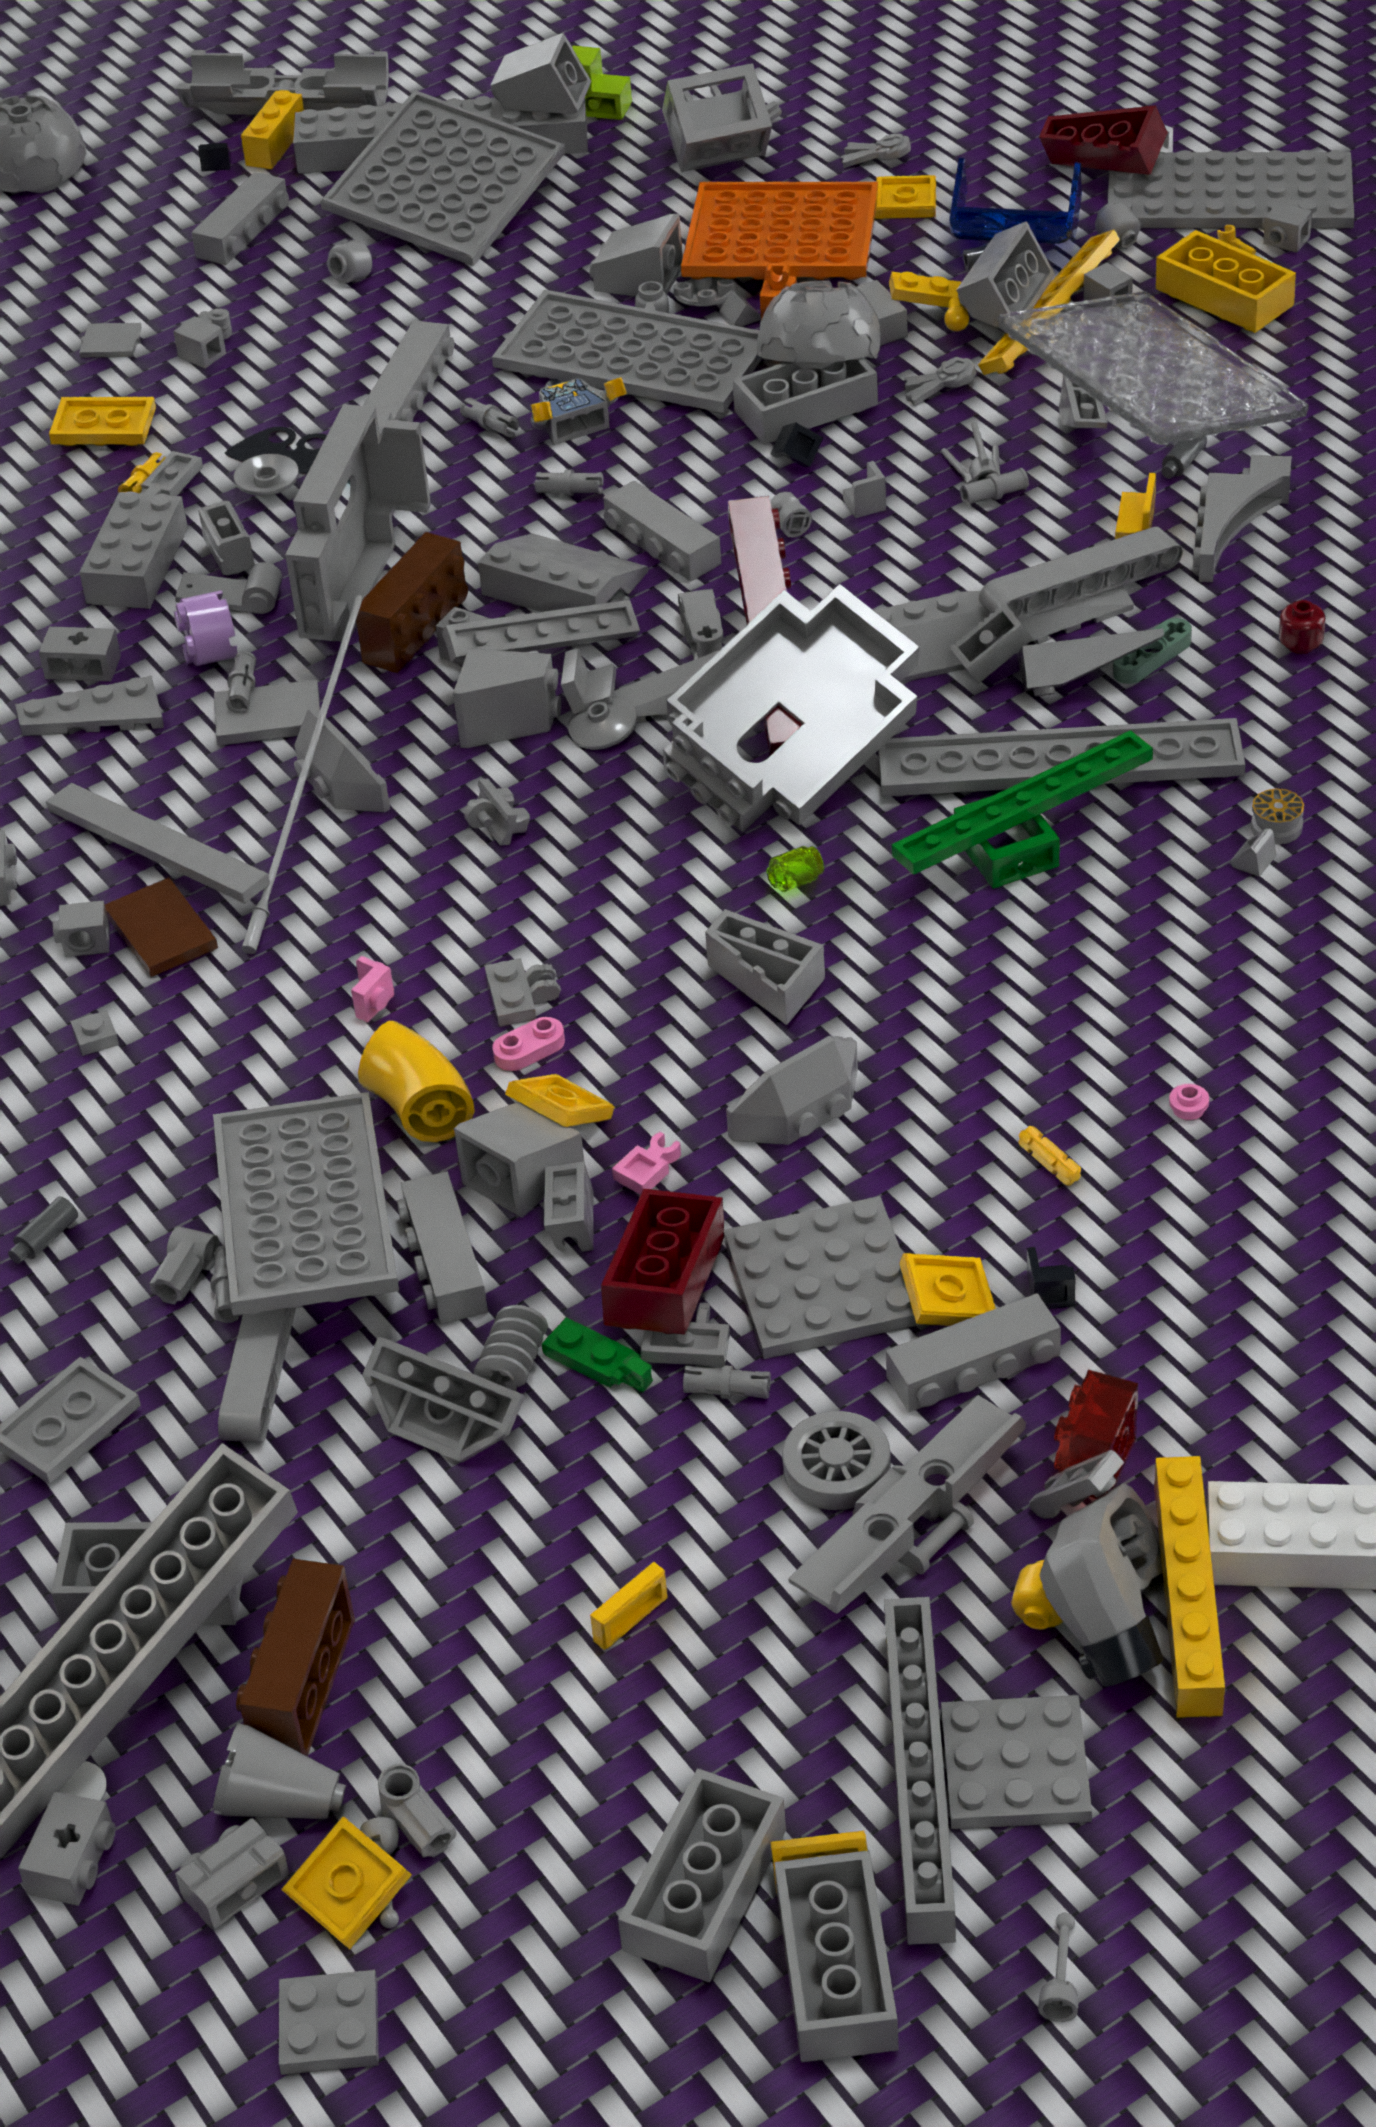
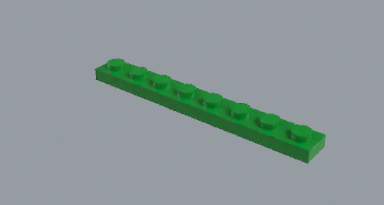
(1021, 802)

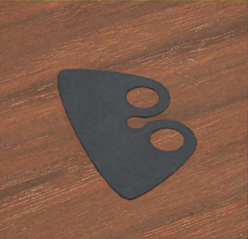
(259, 444)

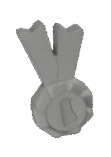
(889, 147)
(951, 374)

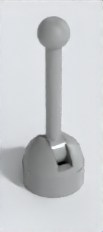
(385, 1834)
(1058, 1988)

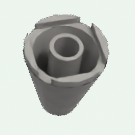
(274, 1780)

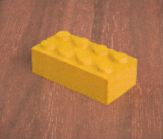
(1225, 281)

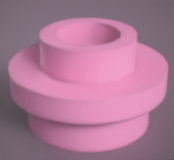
(1189, 1101)

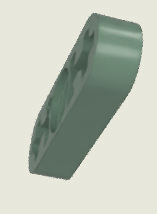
(1140, 663)

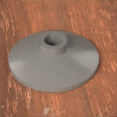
(266, 474)
(603, 724)

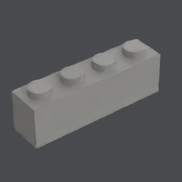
(240, 218)
(662, 530)
(443, 1248)
(973, 1352)

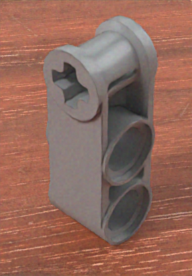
(701, 622)

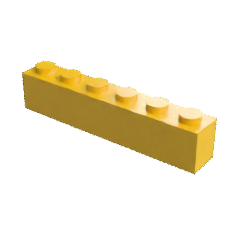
(1189, 1587)

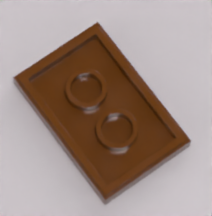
(160, 927)

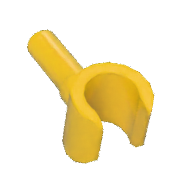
(1229, 237)

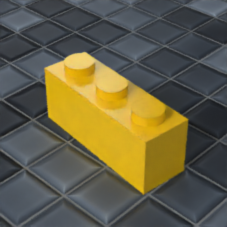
(271, 130)

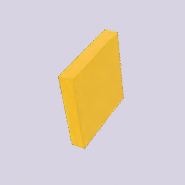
(906, 197)
(560, 1100)
(945, 1288)
(346, 1882)

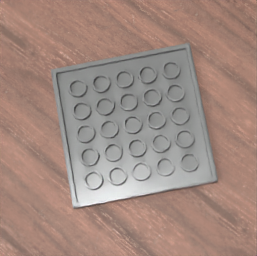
(443, 177)

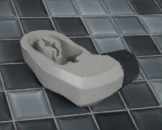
(1096, 1584)

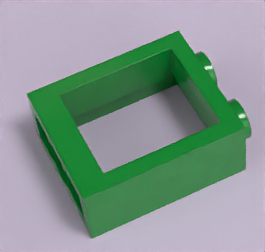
(1001, 864)

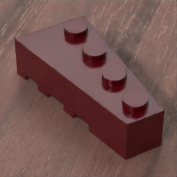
(1106, 139)

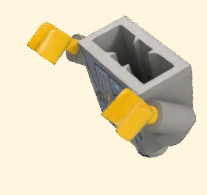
(574, 408)

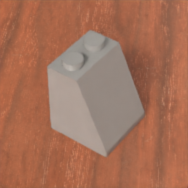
(542, 78)
(639, 255)
(505, 696)
(508, 1152)

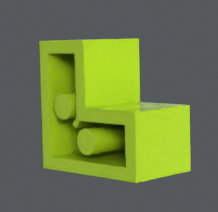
(608, 94)

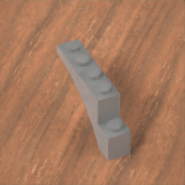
(1235, 501)

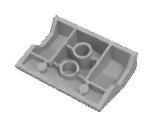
(554, 574)

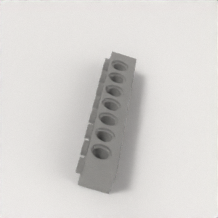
(919, 1772)

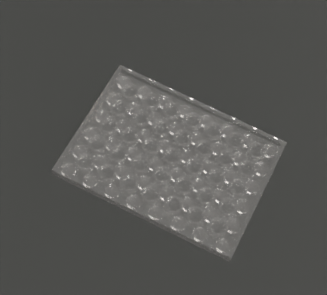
(1152, 367)

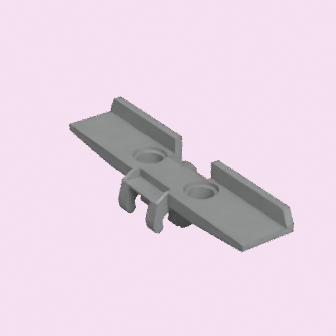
(963, 1454)

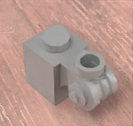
(203, 337)

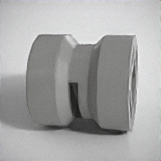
(793, 516)

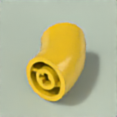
(415, 1082)

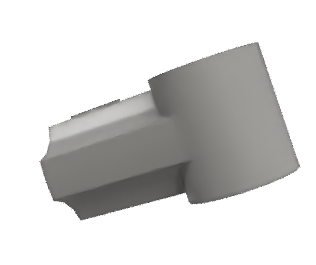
(186, 1256)
(414, 1812)

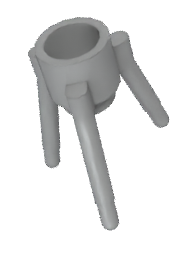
(981, 465)

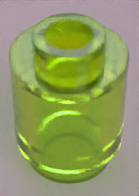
(795, 868)

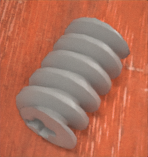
(512, 1346)

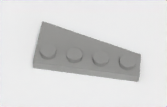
(89, 709)

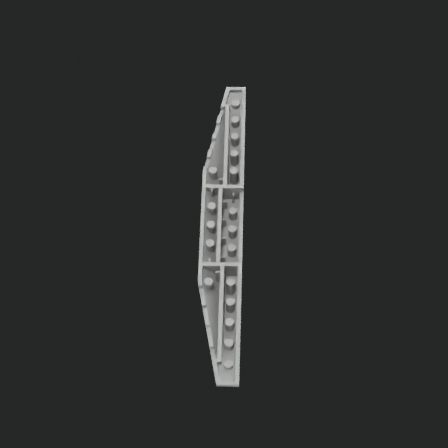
(927, 622)

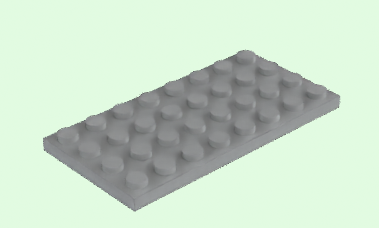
(1237, 188)
(651, 350)
(303, 1204)

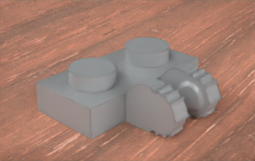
(517, 991)
(701, 1345)

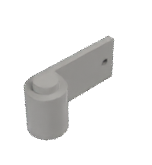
(252, 596)

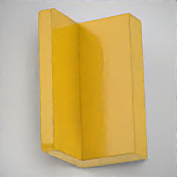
(1136, 510)

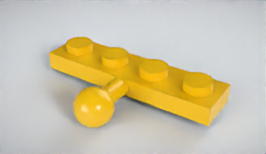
(931, 291)

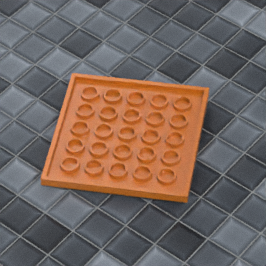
(806, 225)

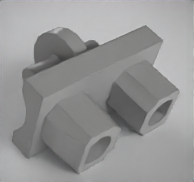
(496, 812)

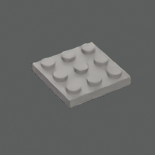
(1015, 1762)

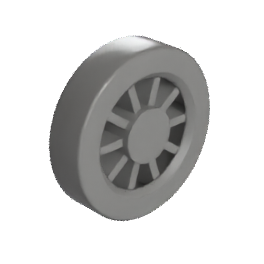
(834, 1459)

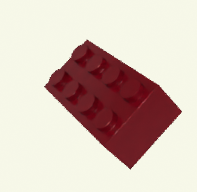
(663, 1261)

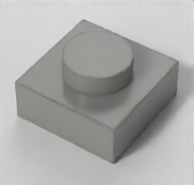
(94, 1032)

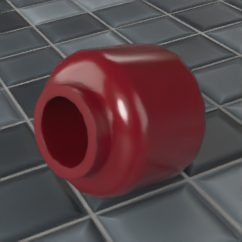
(1302, 626)

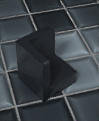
(797, 444)
(1052, 1283)

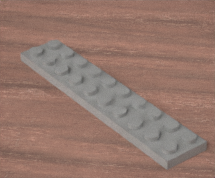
(1010, 757)

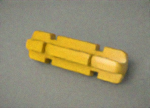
(1049, 1155)

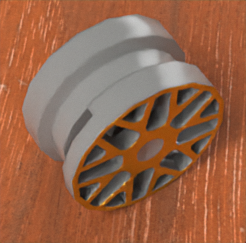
(1279, 811)

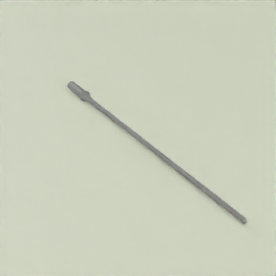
(260, 911)

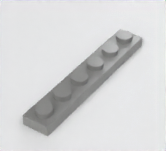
(543, 629)

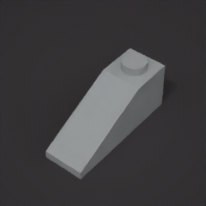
(1080, 409)

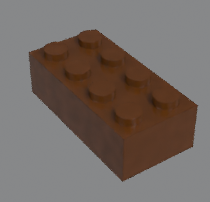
(411, 602)
(298, 1654)

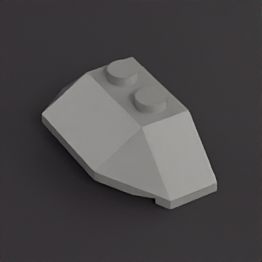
(339, 769)
(797, 1094)
(438, 1401)

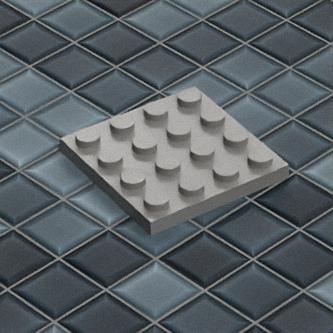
(820, 1277)

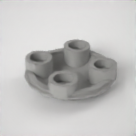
(704, 292)

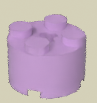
(206, 628)

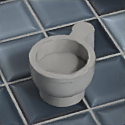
(652, 297)

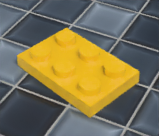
(102, 420)

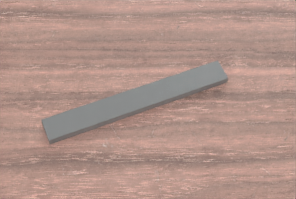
(158, 843)

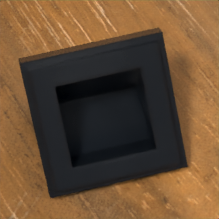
(214, 157)

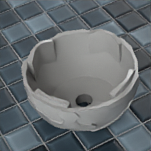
(37, 144)
(819, 325)

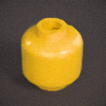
(1030, 1599)

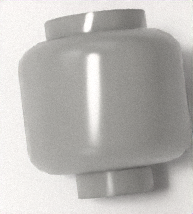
(1122, 220)
(349, 261)

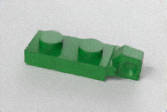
(596, 1356)

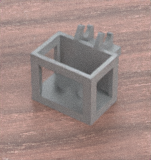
(719, 126)

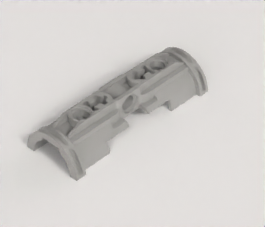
(228, 88)

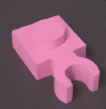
(644, 1167)

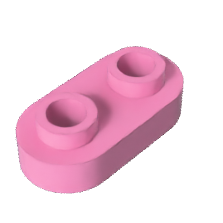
(528, 1043)

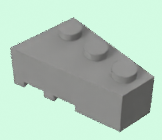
(765, 962)

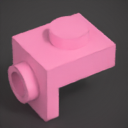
(373, 989)

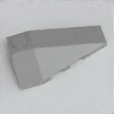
(1061, 662)

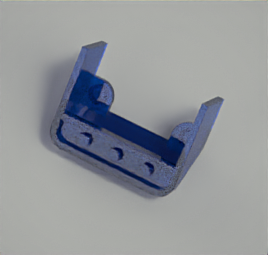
(984, 223)

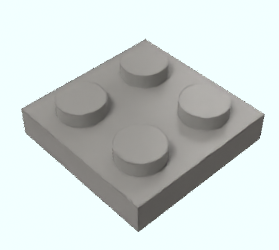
(328, 2022)

